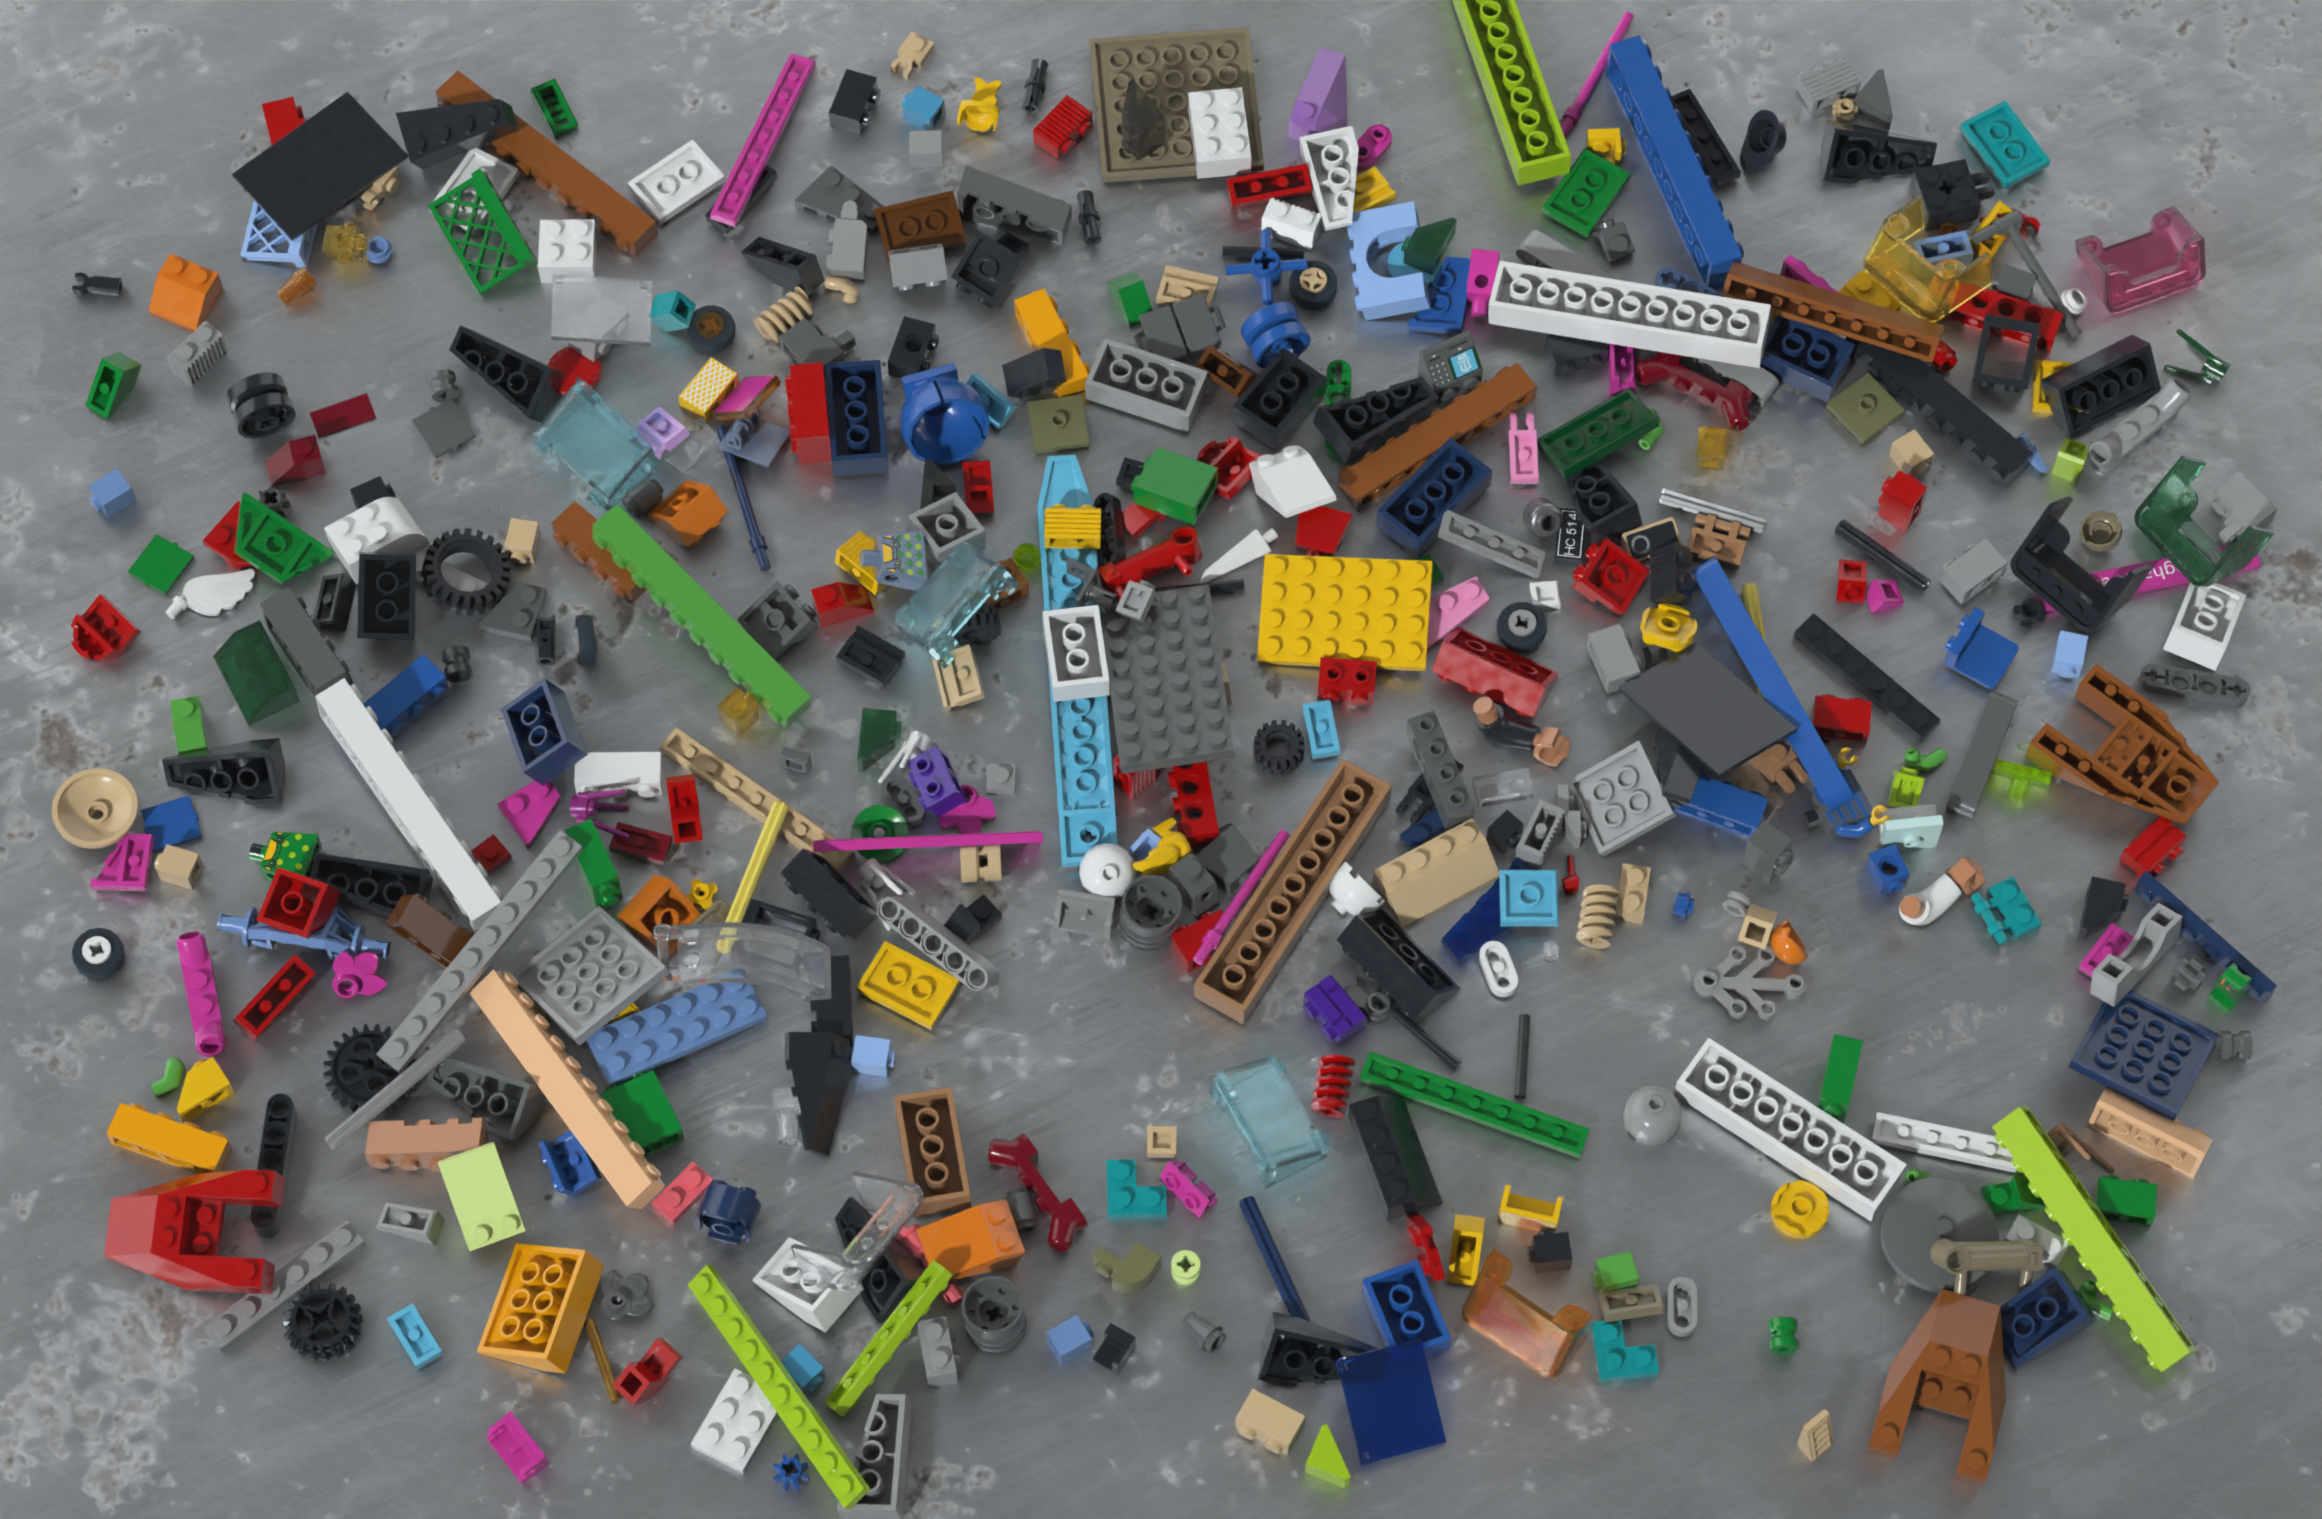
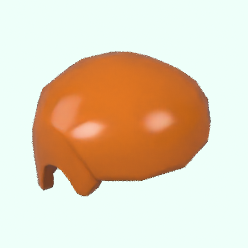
(1787, 944)

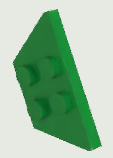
(275, 543)

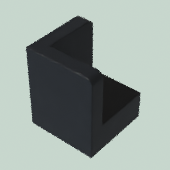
(1115, 1349)

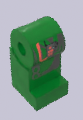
(2230, 989)

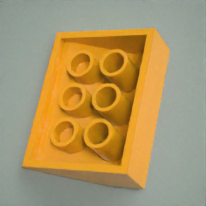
(541, 1307)

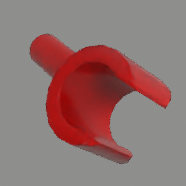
(1571, 883)

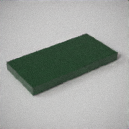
(1597, 432)

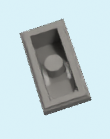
(411, 1222)

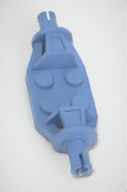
(325, 938)

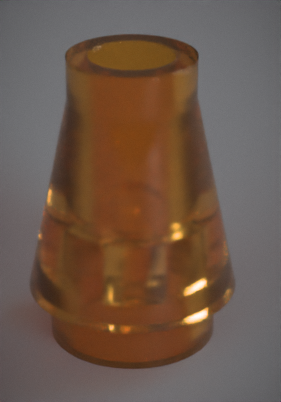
(296, 285)

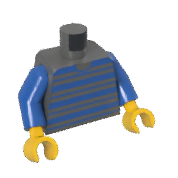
(1851, 819)

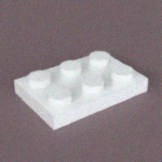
(499, 172)
(676, 182)
(736, 1423)

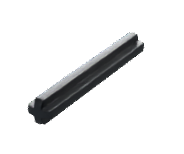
(1882, 556)

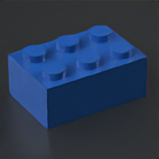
(1406, 1308)

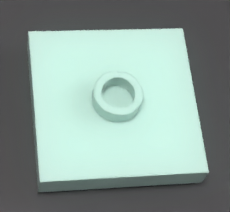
(1911, 832)

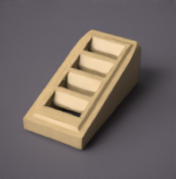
(1816, 1436)

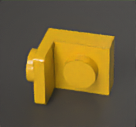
(1606, 140)

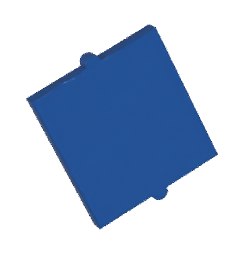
(171, 823)

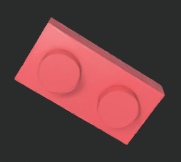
(682, 1193)

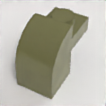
(1131, 1273)

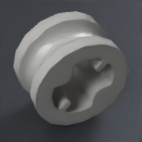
(1736, 904)

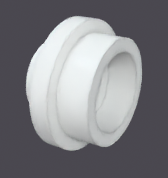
(2074, 300)

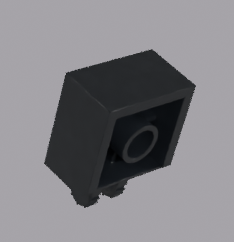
(1949, 193)

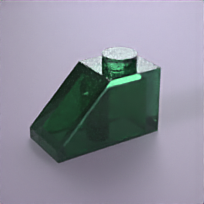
(1428, 245)
(877, 735)

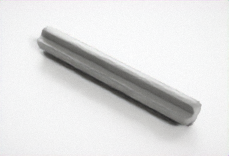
(1698, 505)

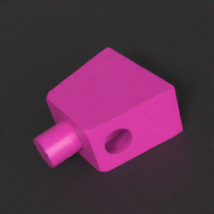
(1481, 280)

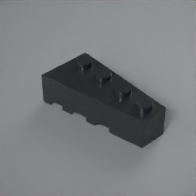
(515, 375)
(1367, 421)
(370, 883)

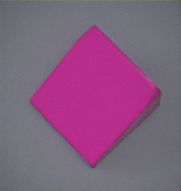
(1883, 595)

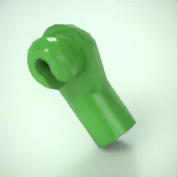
(1925, 763)
(172, 1077)
(2089, 1293)

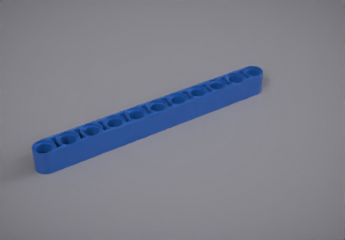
(1772, 683)

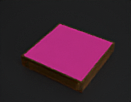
(746, 397)

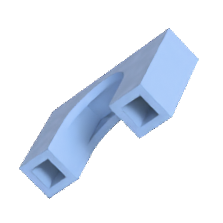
(1370, 233)

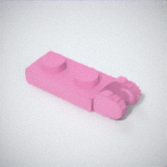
(1523, 451)

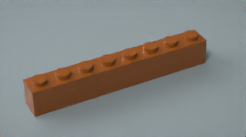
(1835, 312)
(1461, 420)

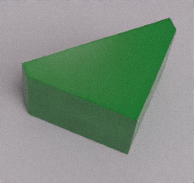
(1130, 296)

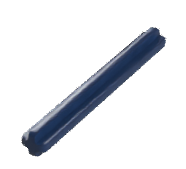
(1273, 1258)

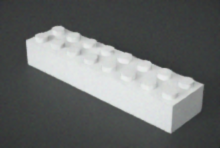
(1789, 1129)

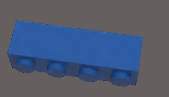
(407, 695)
(1724, 806)

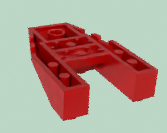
(178, 1230)

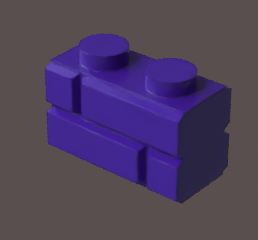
(1334, 1010)

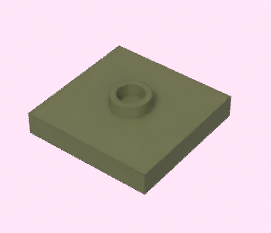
(1865, 408)
(1058, 424)

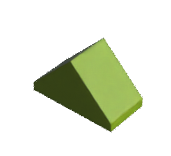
(2070, 460)
(1326, 1461)

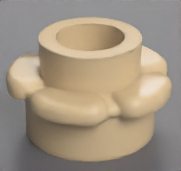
(1844, 115)

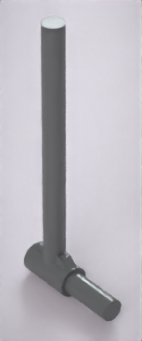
(2010, 225)

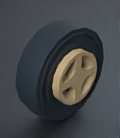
(1316, 275)

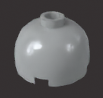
(1652, 1115)

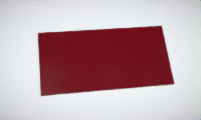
(342, 415)

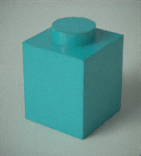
(672, 311)

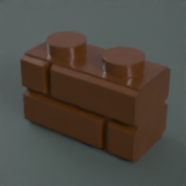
(1226, 370)

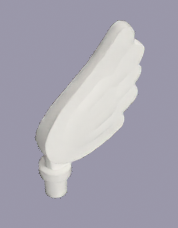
(213, 593)

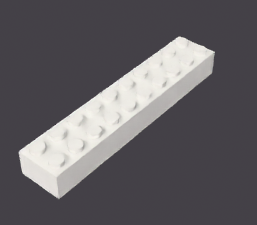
(1629, 314)
(408, 804)

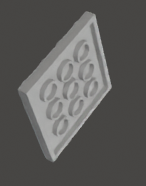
(589, 975)

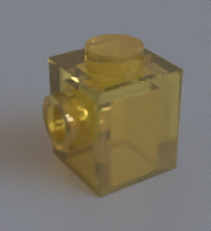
(1710, 448)
(738, 711)

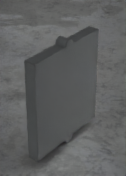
(444, 428)

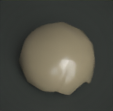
(2101, 531)

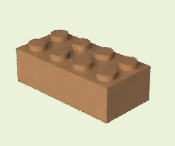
(933, 1149)

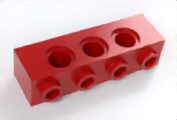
(2020, 309)
(1204, 829)

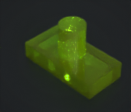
(2021, 777)

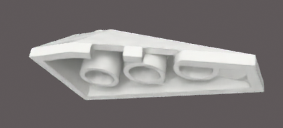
(1332, 173)

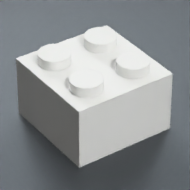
(567, 248)

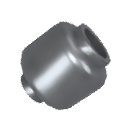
(1542, 517)

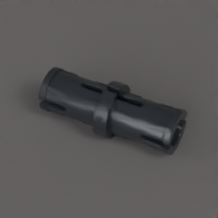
(1035, 85)
(1088, 217)

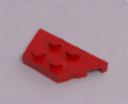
(1421, 1236)

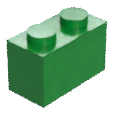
(2126, 1200)

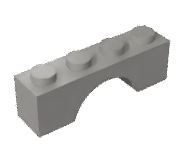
(2119, 974)

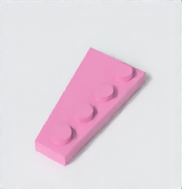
(1454, 608)

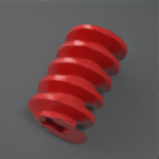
(1329, 1086)

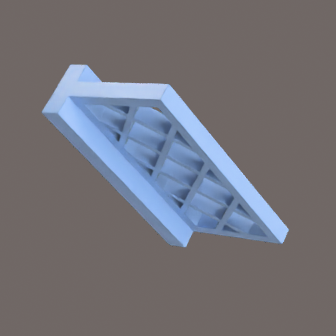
(298, 250)

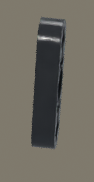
(1116, 540)

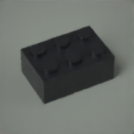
(1279, 399)
(386, 595)
(828, 894)

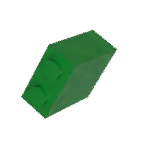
(1175, 485)
(595, 865)
(1839, 1076)
(645, 1112)

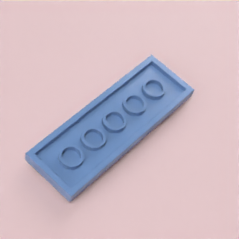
(674, 1029)

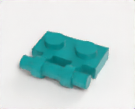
(2013, 907)

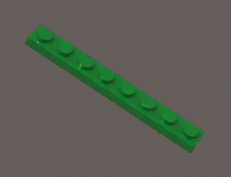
(1474, 1104)

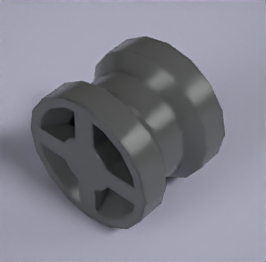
(443, 386)

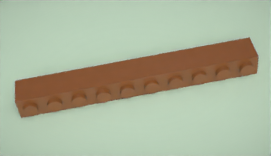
(561, 174)

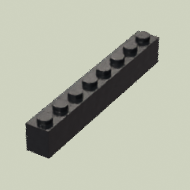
(1946, 410)

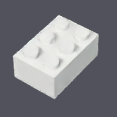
(1219, 133)
(1075, 653)

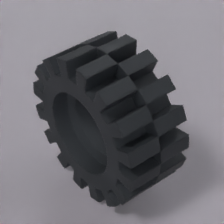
(980, 627)
(1282, 732)

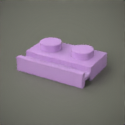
(662, 431)

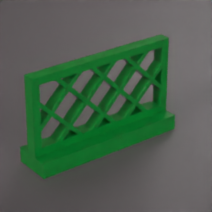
(505, 226)

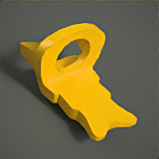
(981, 111)
(1169, 851)

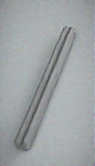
(394, 1089)

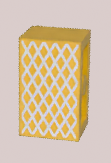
(707, 390)
(1529, 1212)

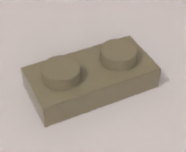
(1631, 1303)

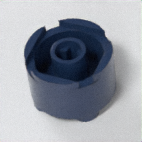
(728, 1212)

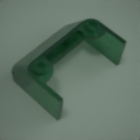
(2168, 525)

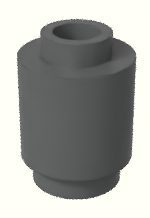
(642, 496)
(1022, 1210)

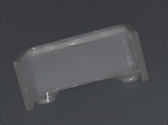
(894, 1207)

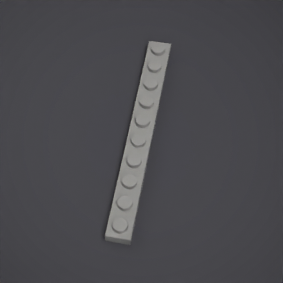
(480, 952)

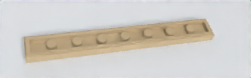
(747, 794)

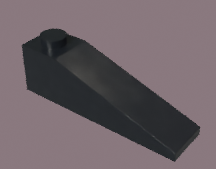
(1865, 153)
(1303, 1351)

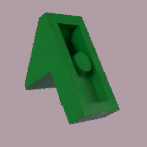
(2011, 1196)

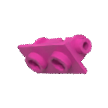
(1179, 1180)

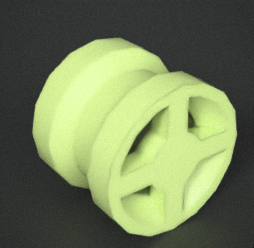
(1185, 1274)

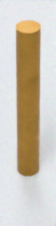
(602, 1360)

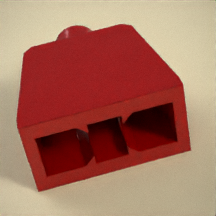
(1322, 531)

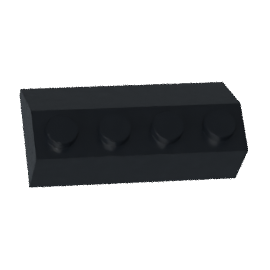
(2114, 381)
(1397, 963)
(1393, 1155)

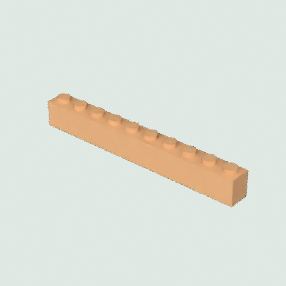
(568, 1089)

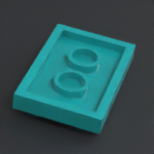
(2004, 144)

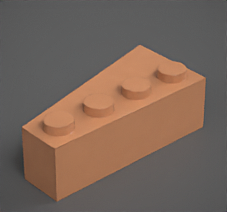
(421, 1144)

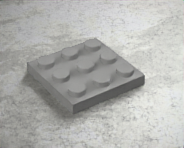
(1621, 798)

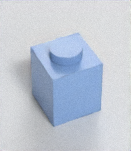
(2069, 654)
(872, 1056)

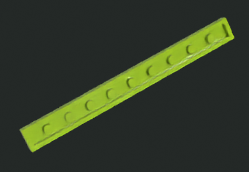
(779, 1387)

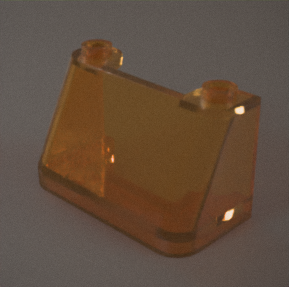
(1520, 1325)

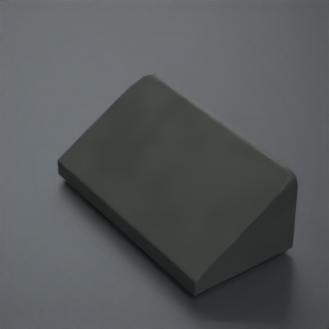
(335, 601)

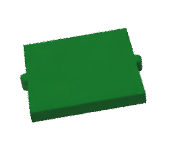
(161, 564)

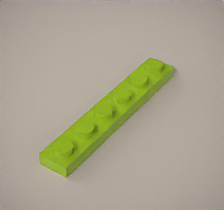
(887, 1339)

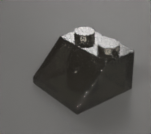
(1141, 123)

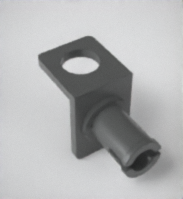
(1090, 591)

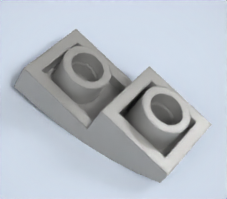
(1572, 825)

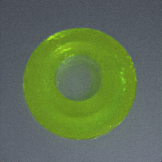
(1023, 550)

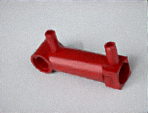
(1179, 550)

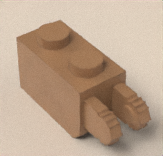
(1776, 763)

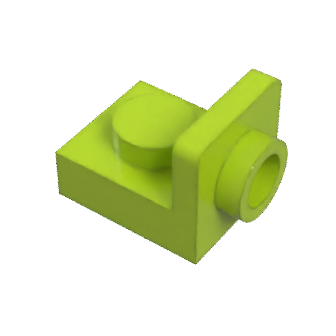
(1905, 788)

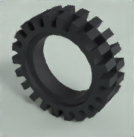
(460, 599)

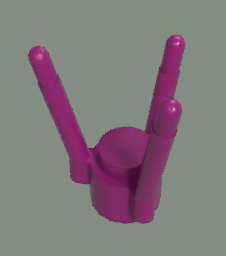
(584, 806)

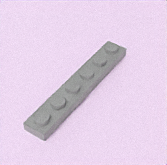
(293, 1277)

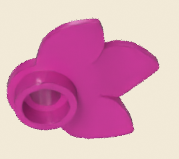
(969, 815)
(360, 972)

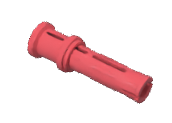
(910, 1239)

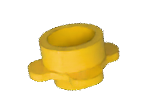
(702, 901)

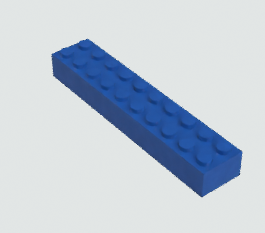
(1673, 161)

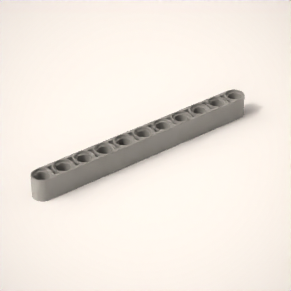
(1545, 252)

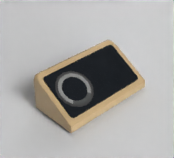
(1649, 538)

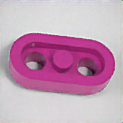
(1373, 146)

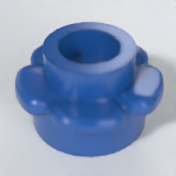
(1683, 904)

